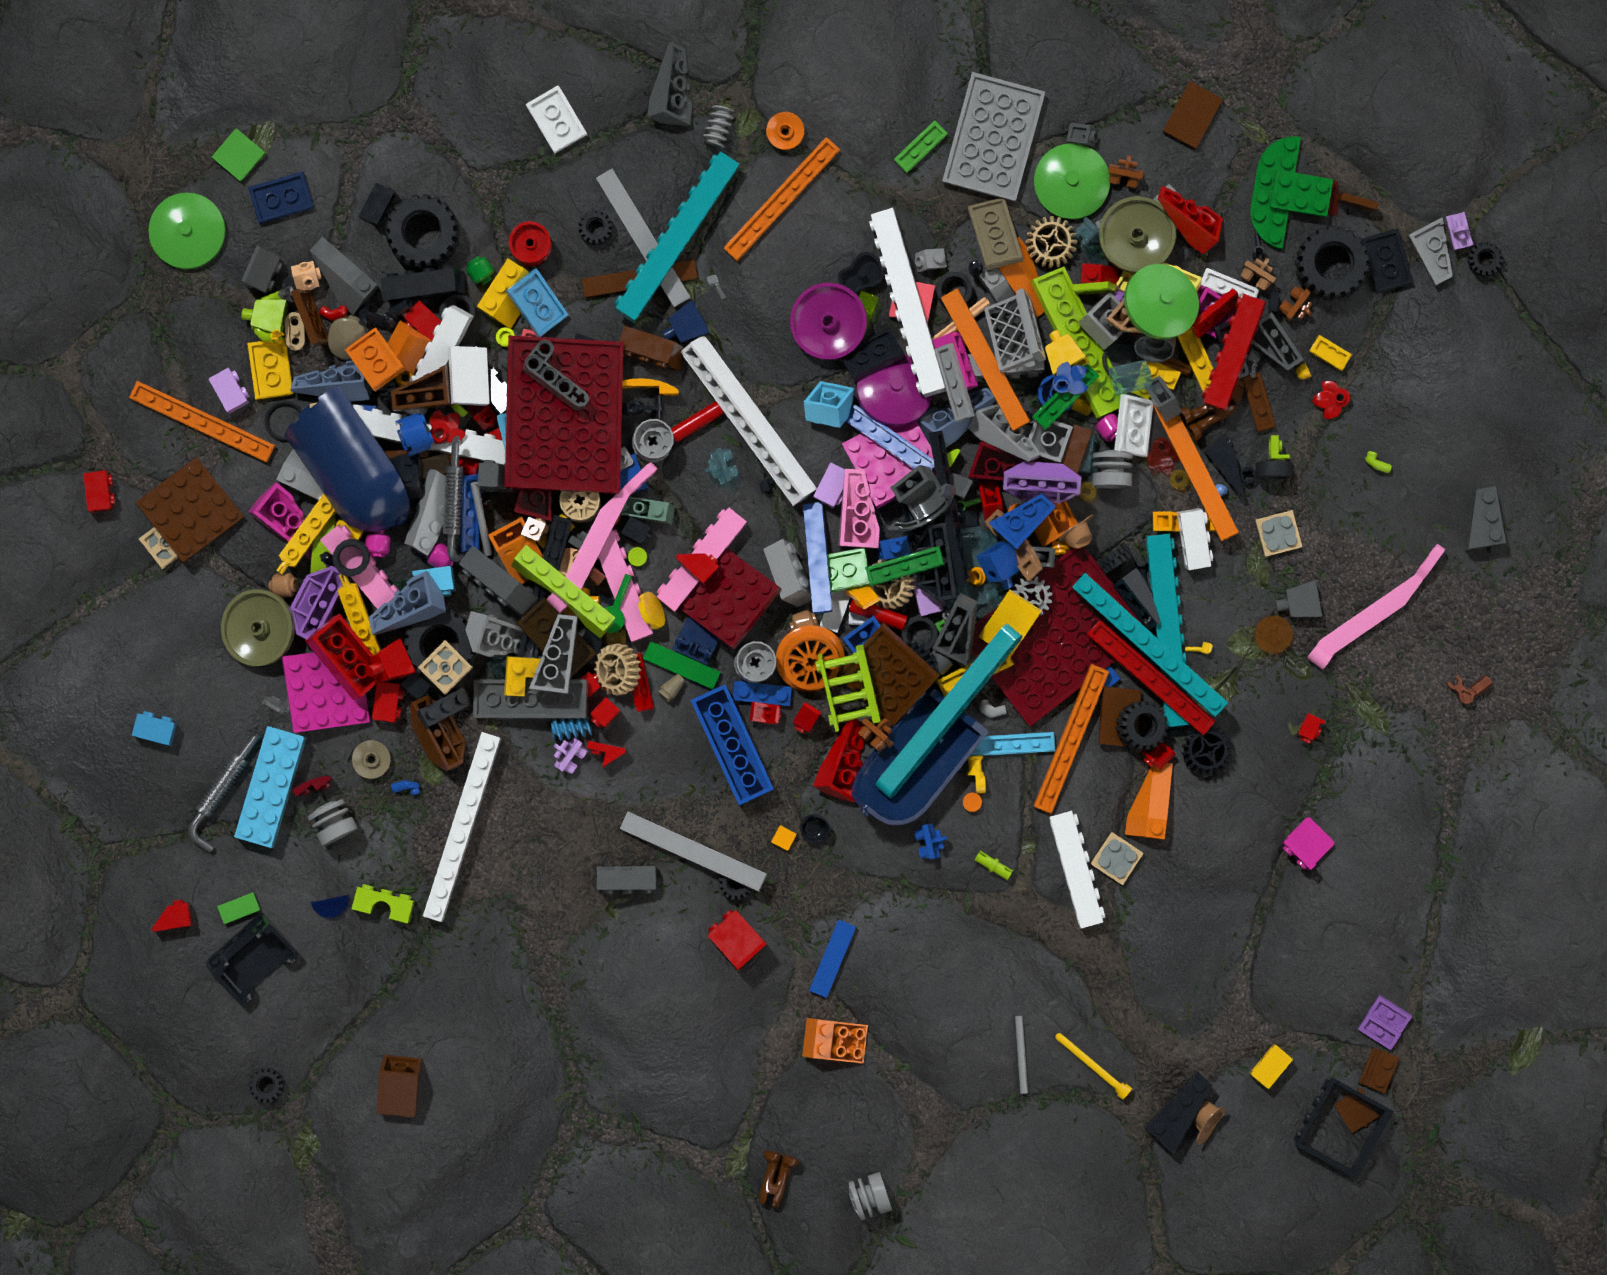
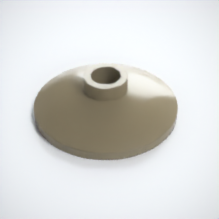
(363, 752)

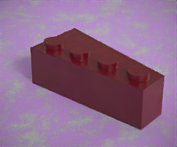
(993, 462)
(534, 504)

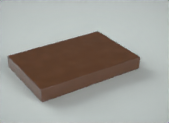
(1192, 115)
(310, 317)
(1111, 704)

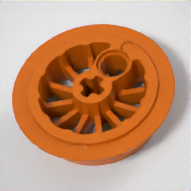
(791, 642)

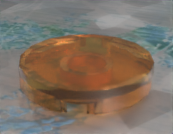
(1273, 634)

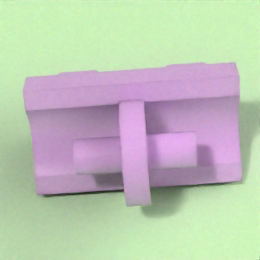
(1459, 231)
(566, 752)

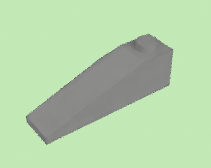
(993, 428)

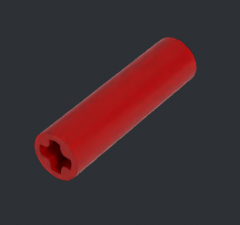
(696, 421)
(881, 614)

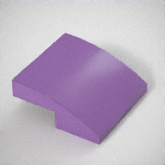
(1385, 1022)

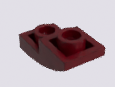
(320, 783)

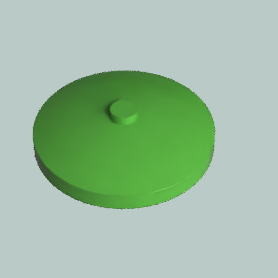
(1071, 181)
(187, 230)
(1161, 301)

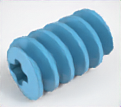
(570, 726)

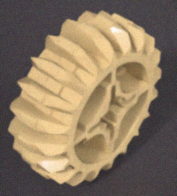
(1059, 244)
(894, 596)
(622, 668)

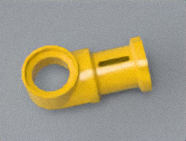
(975, 768)

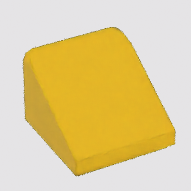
(1082, 405)

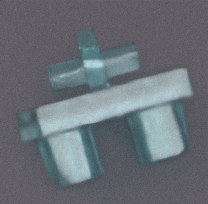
(718, 465)
(496, 666)

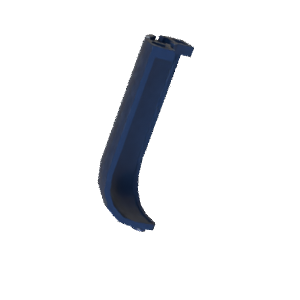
(349, 464)
(931, 774)

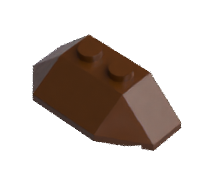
(441, 741)

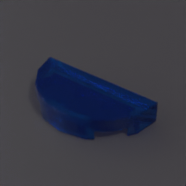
(331, 907)

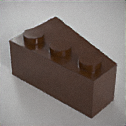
(651, 348)
(426, 392)

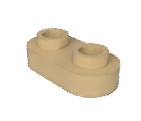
(293, 332)

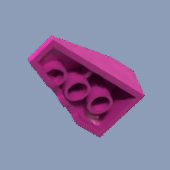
(279, 513)

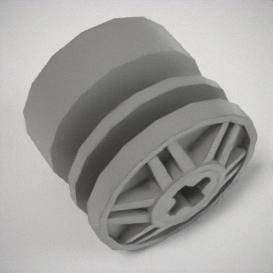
(648, 430)
(1112, 470)
(758, 651)
(332, 822)
(869, 1196)

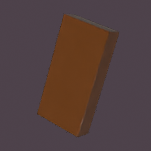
(1358, 202)

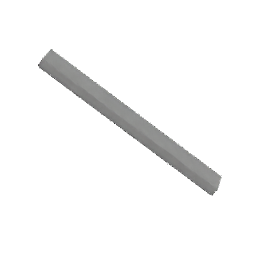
(639, 232)
(693, 851)

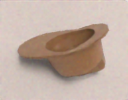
(1078, 535)
(1206, 1120)

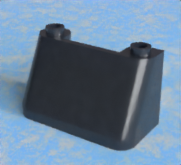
(250, 957)

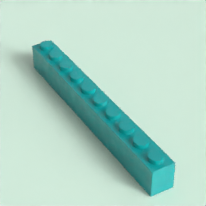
(677, 236)
(1163, 591)
(1150, 645)

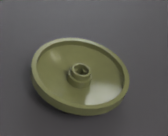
(1136, 234)
(257, 627)

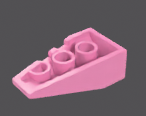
(858, 517)

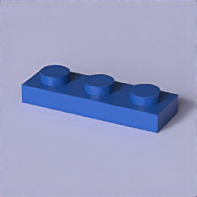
(762, 693)

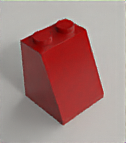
(736, 938)

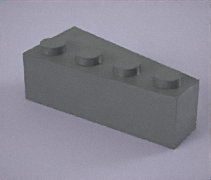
(497, 581)

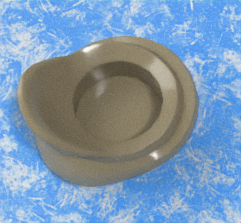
(344, 333)

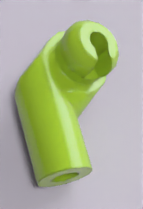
(1376, 464)

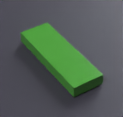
(920, 147)

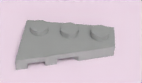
(1433, 251)

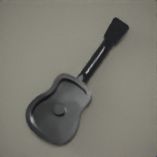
(862, 272)

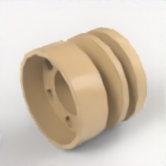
(577, 512)

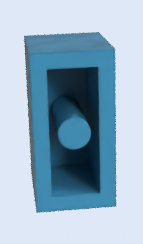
(154, 729)

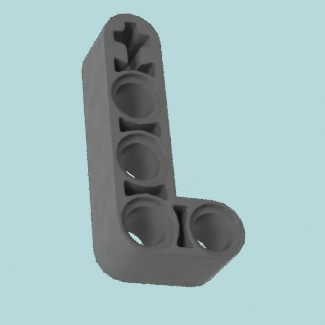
(558, 378)

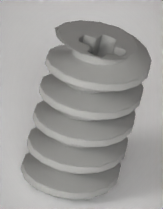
(717, 126)

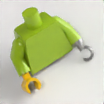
(269, 316)

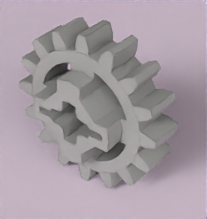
(1039, 585)

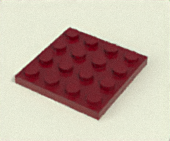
(730, 599)

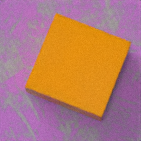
(783, 838)

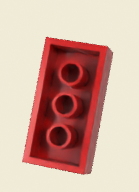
(343, 655)

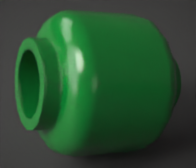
(480, 270)

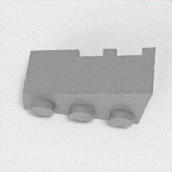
(788, 573)

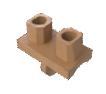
(1251, 269)

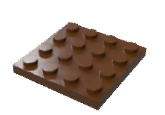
(189, 510)
(895, 672)

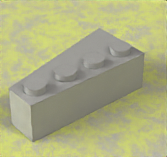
(1031, 369)
(429, 514)
(557, 658)

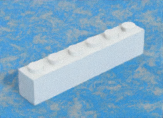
(447, 334)
(1076, 870)

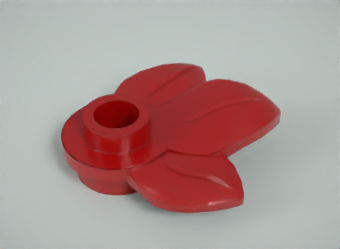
(1328, 399)
(447, 426)

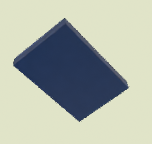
(281, 197)

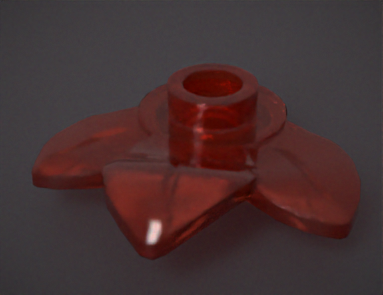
(1162, 458)

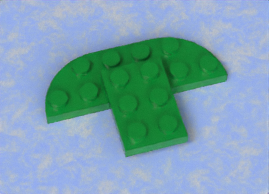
(1282, 190)

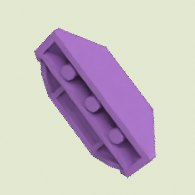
(1036, 478)
(316, 600)

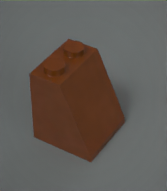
(399, 1086)

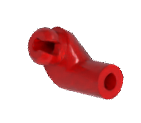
(335, 314)

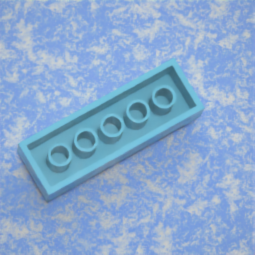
(270, 787)

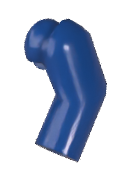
(406, 785)

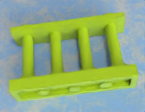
(862, 675)

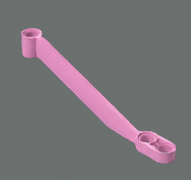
(599, 533)
(1373, 614)

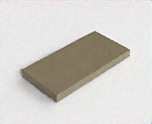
(995, 233)

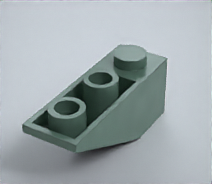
(648, 510)

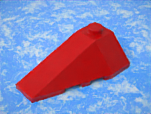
(1196, 223)
(842, 763)

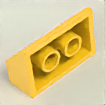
(496, 301)

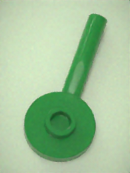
(615, 609)

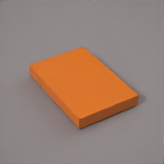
(375, 359)

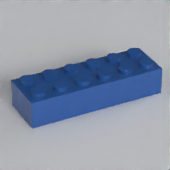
(732, 745)

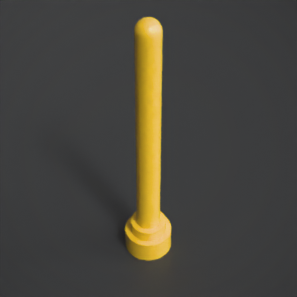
(1121, 1088)

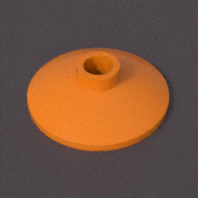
(787, 121)

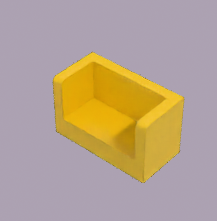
(1271, 1066)

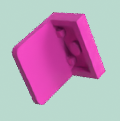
(1307, 843)

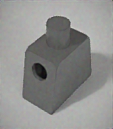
(1301, 601)

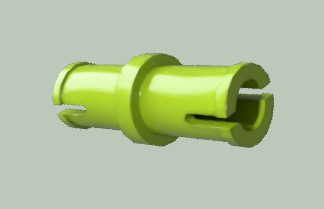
(993, 865)

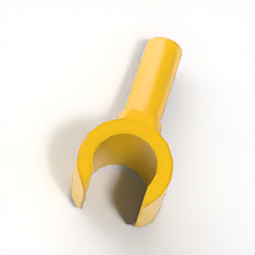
(1206, 648)

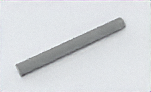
(481, 518)
(1021, 1054)

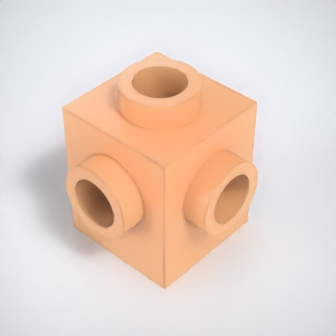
(306, 276)

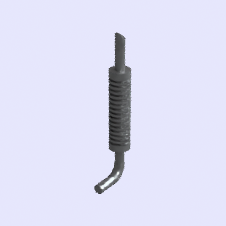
(453, 501)
(218, 790)

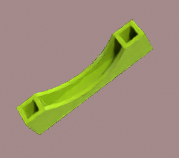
(540, 571)

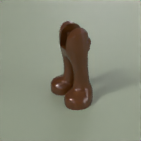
(1197, 428)
(778, 1188)

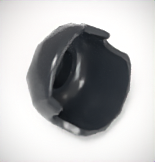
(814, 828)

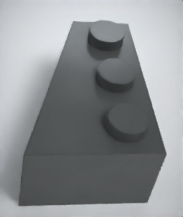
(1275, 342)
(492, 478)
(1485, 520)
(958, 631)
(626, 879)

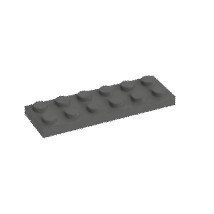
(492, 703)

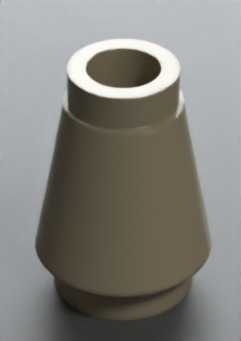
(671, 688)

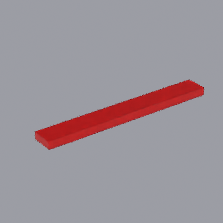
(1151, 677)

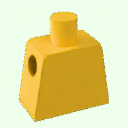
(1064, 350)

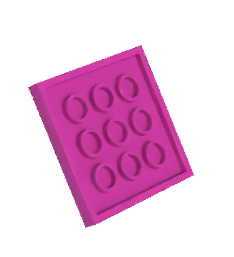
(879, 465)
(317, 697)

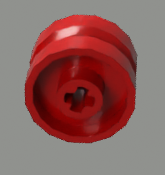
(534, 254)

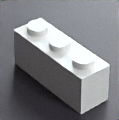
(1194, 539)

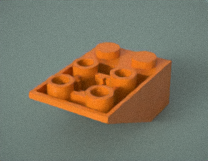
(509, 542)
(835, 1040)

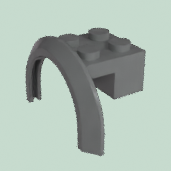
(923, 497)

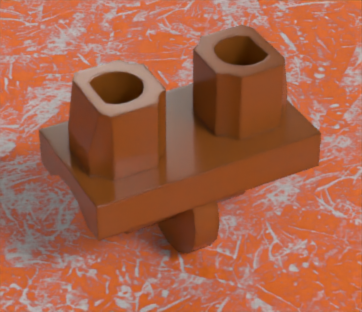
(1116, 171)
(1289, 310)
(881, 739)

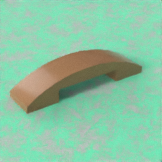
(1027, 558)

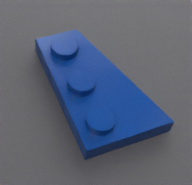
(1023, 520)

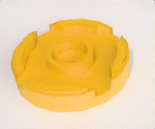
(651, 610)

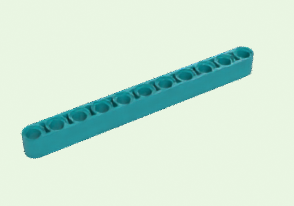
(948, 710)

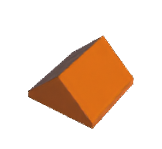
(408, 345)

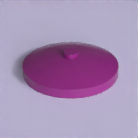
(828, 321)
(892, 395)

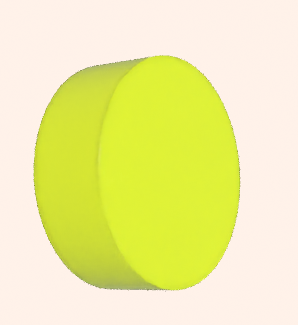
(502, 336)

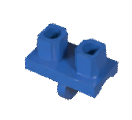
(933, 840)

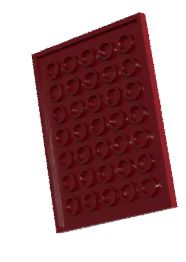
(548, 440)
(1056, 648)

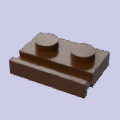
(1378, 1070)

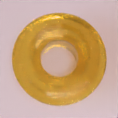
(1183, 474)
(1082, 496)

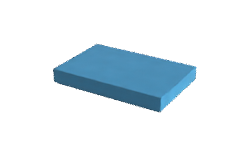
(537, 303)

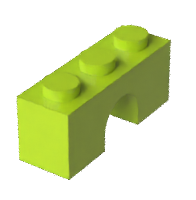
(400, 906)

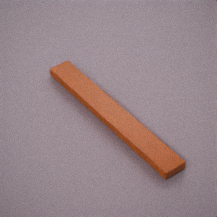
(781, 199)
(985, 359)
(202, 421)
(1199, 477)
(1071, 738)

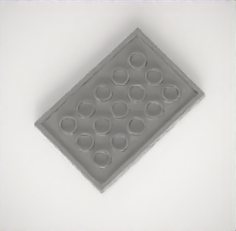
(993, 136)

